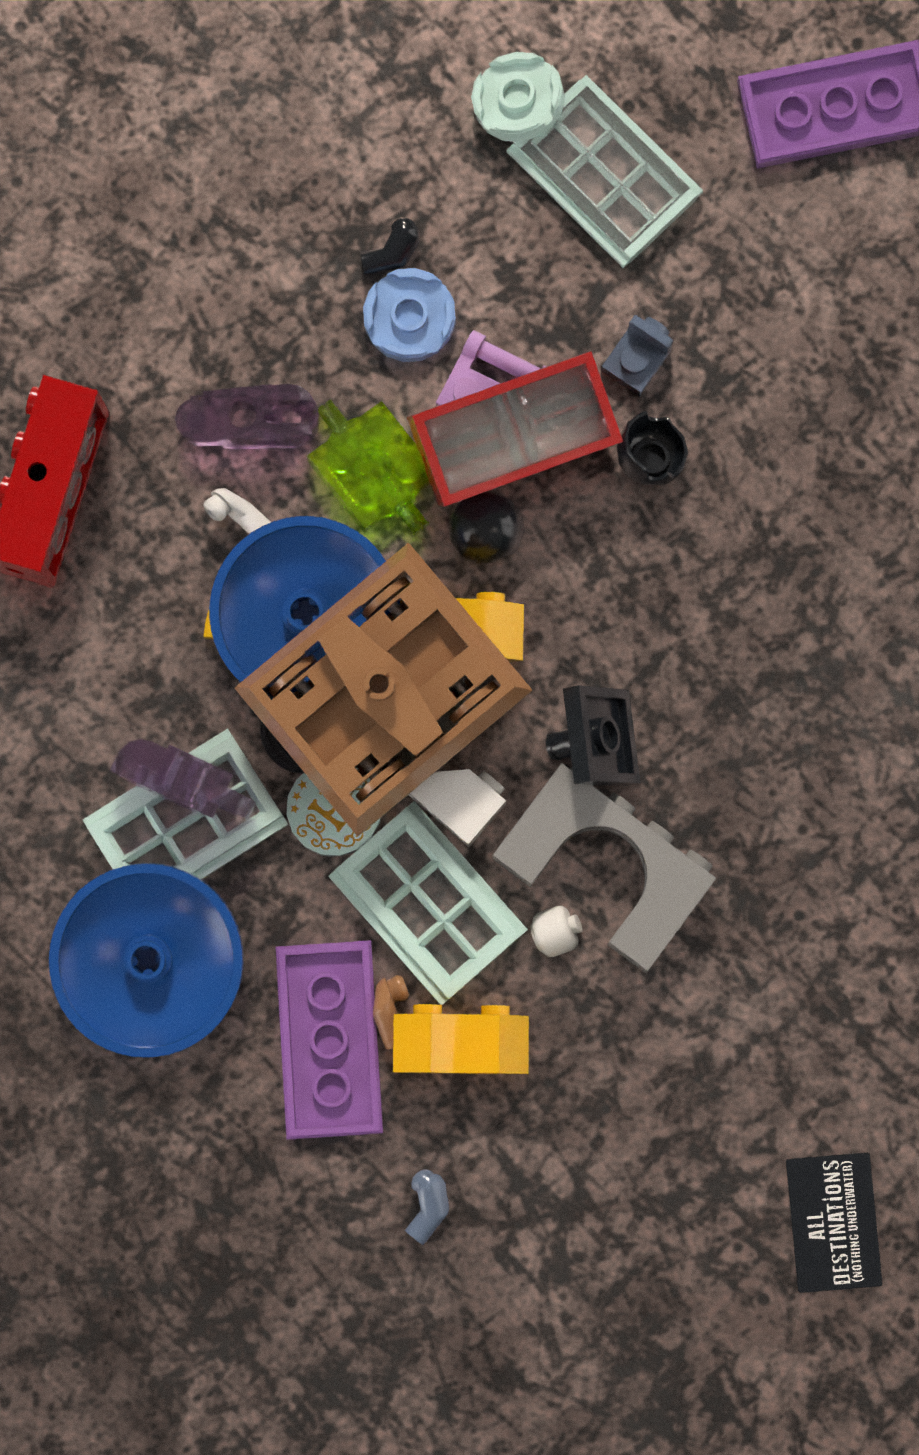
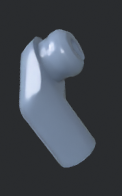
(432, 1202)

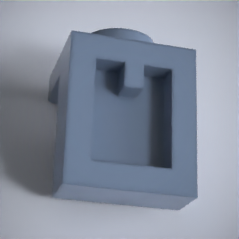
(639, 354)

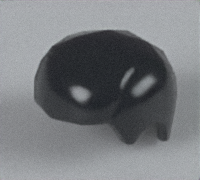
(652, 450)
(486, 527)

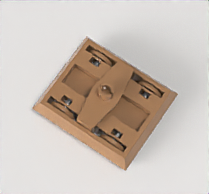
(382, 688)

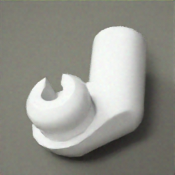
(240, 510)

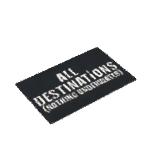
(834, 1222)

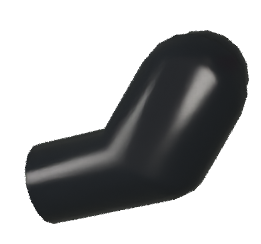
(397, 250)

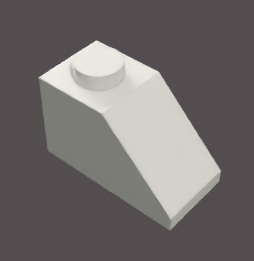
(461, 801)

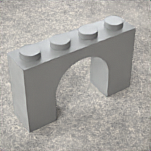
(672, 879)

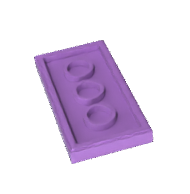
(832, 104)
(329, 1040)

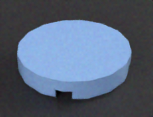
(409, 315)

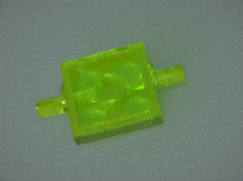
(371, 467)

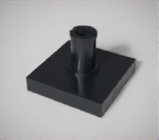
(597, 737)

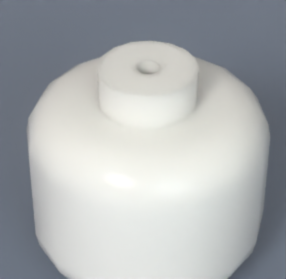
(555, 931)

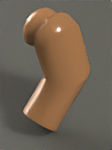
(386, 995)

